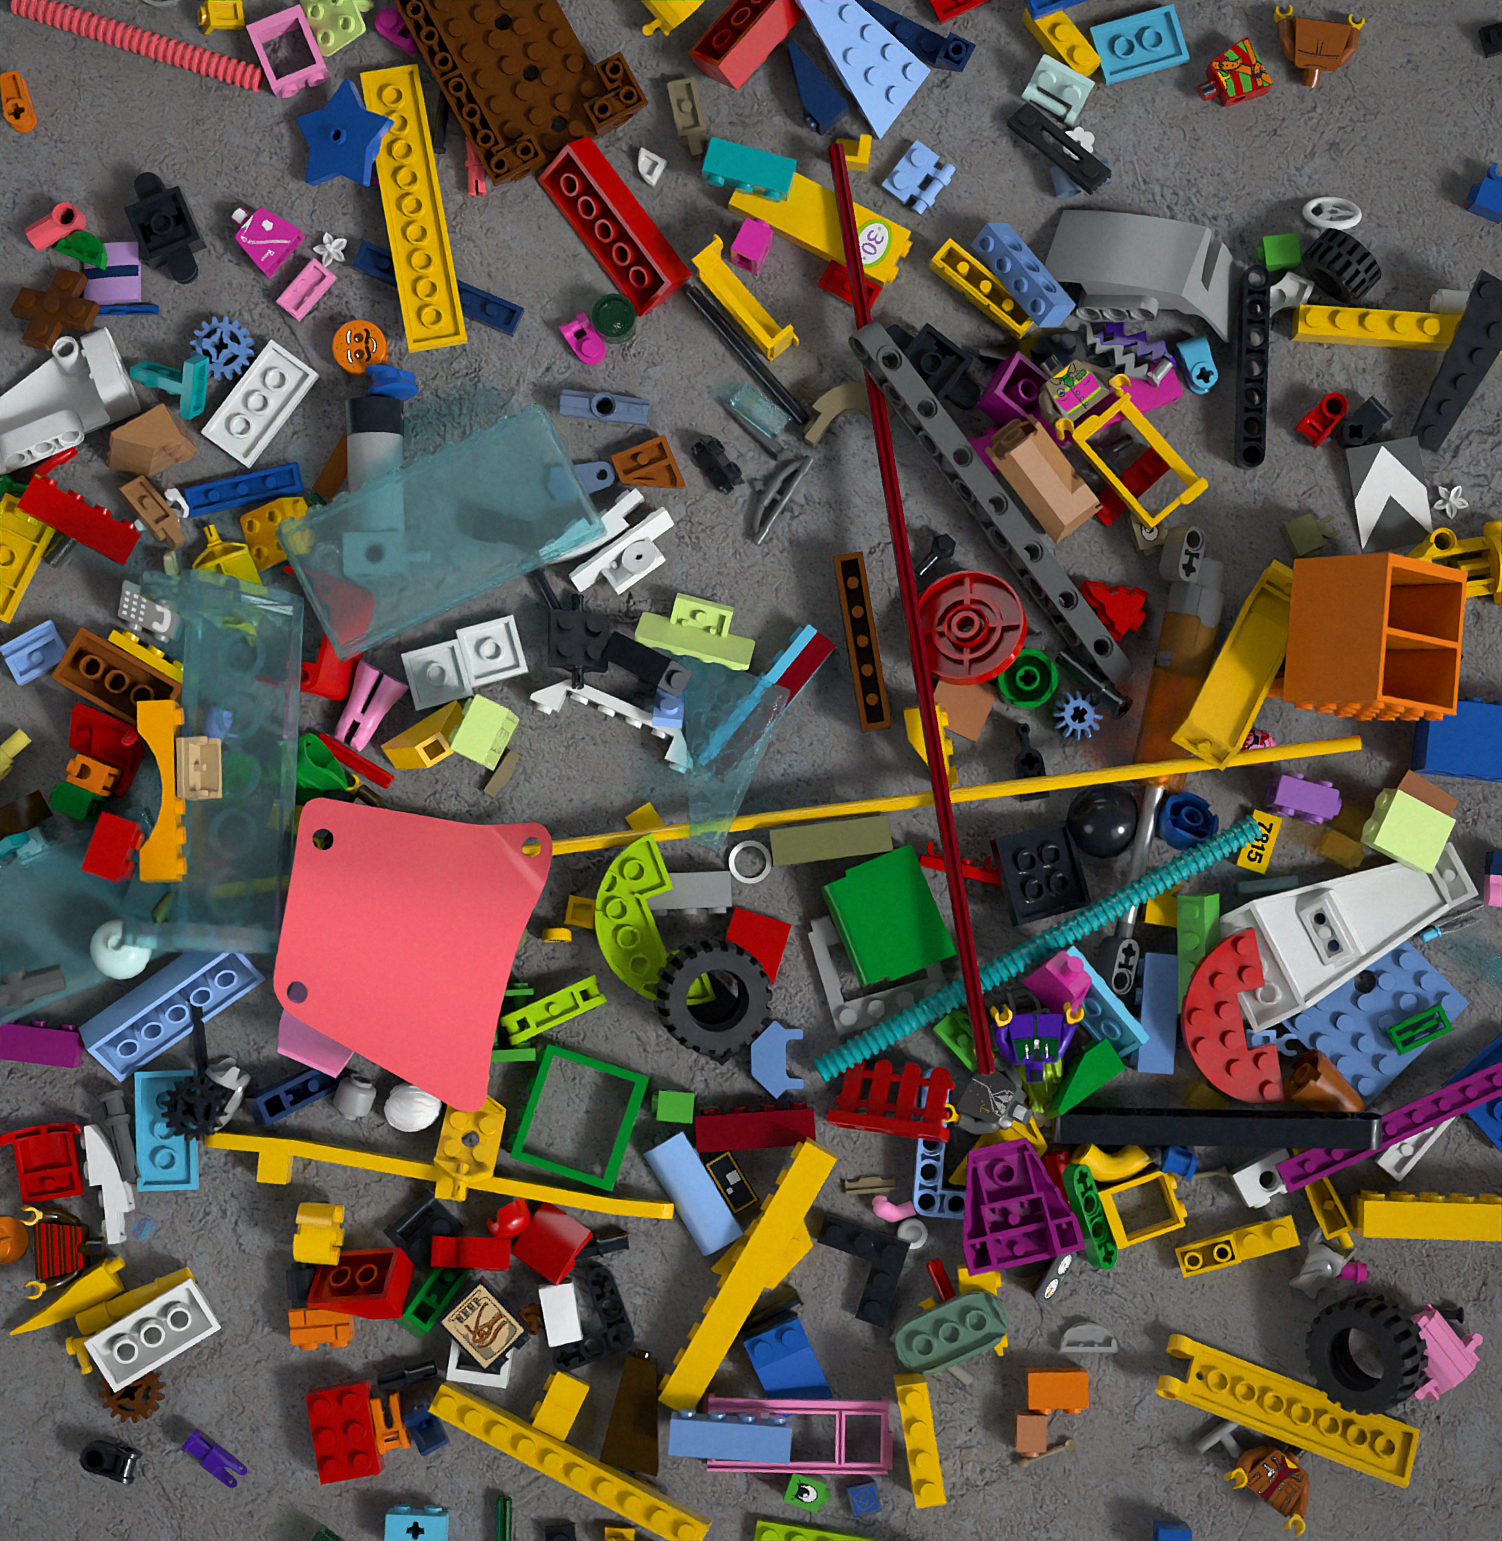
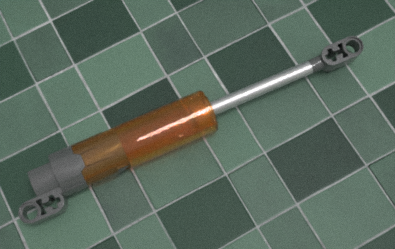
(1176, 679)

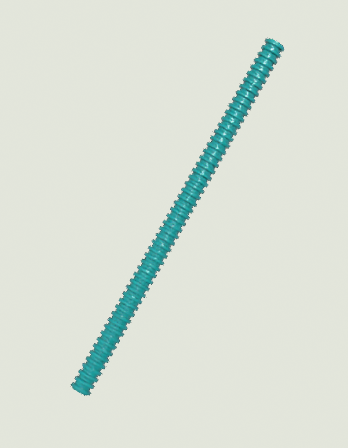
(1040, 946)

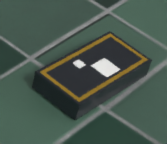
(731, 1182)

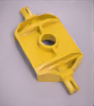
(227, 558)
(467, 1163)

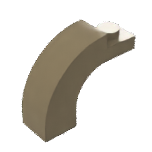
(835, 403)

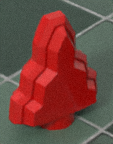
(1116, 606)

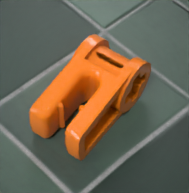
(17, 100)
(383, 1430)

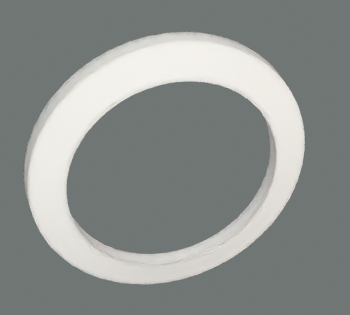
(768, 862)

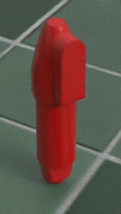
(53, 461)

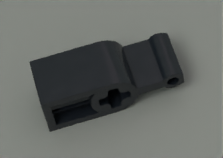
(1036, 770)

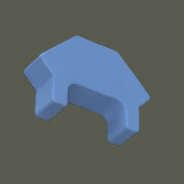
(769, 1059)

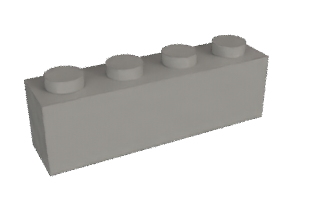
(694, 891)

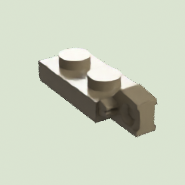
(688, 114)

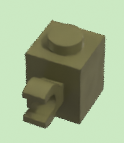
(1306, 536)

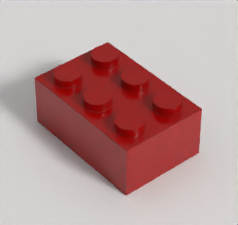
(343, 1431)

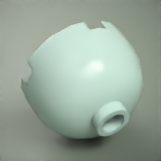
(112, 958)

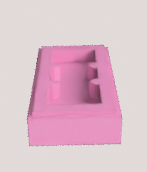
(306, 289)

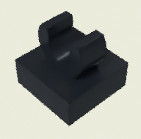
(1491, 39)

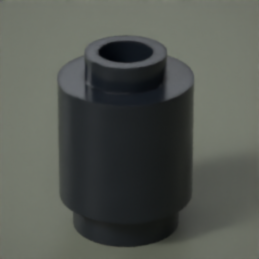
(299, 1283)

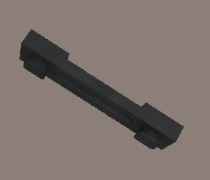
(1087, 174)

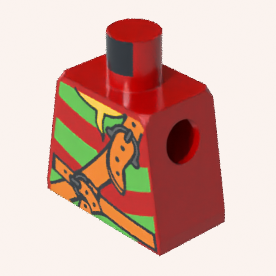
(1235, 76)

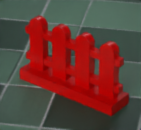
(905, 1109)

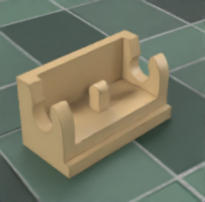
(199, 768)

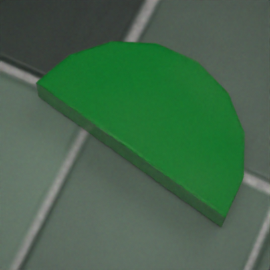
(84, 247)

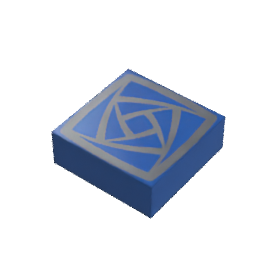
(864, 1498)

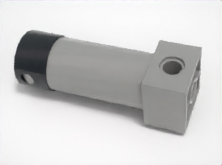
(373, 438)

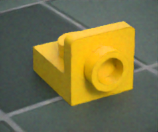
(220, 15)

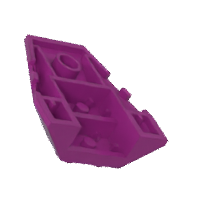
(1013, 1210)

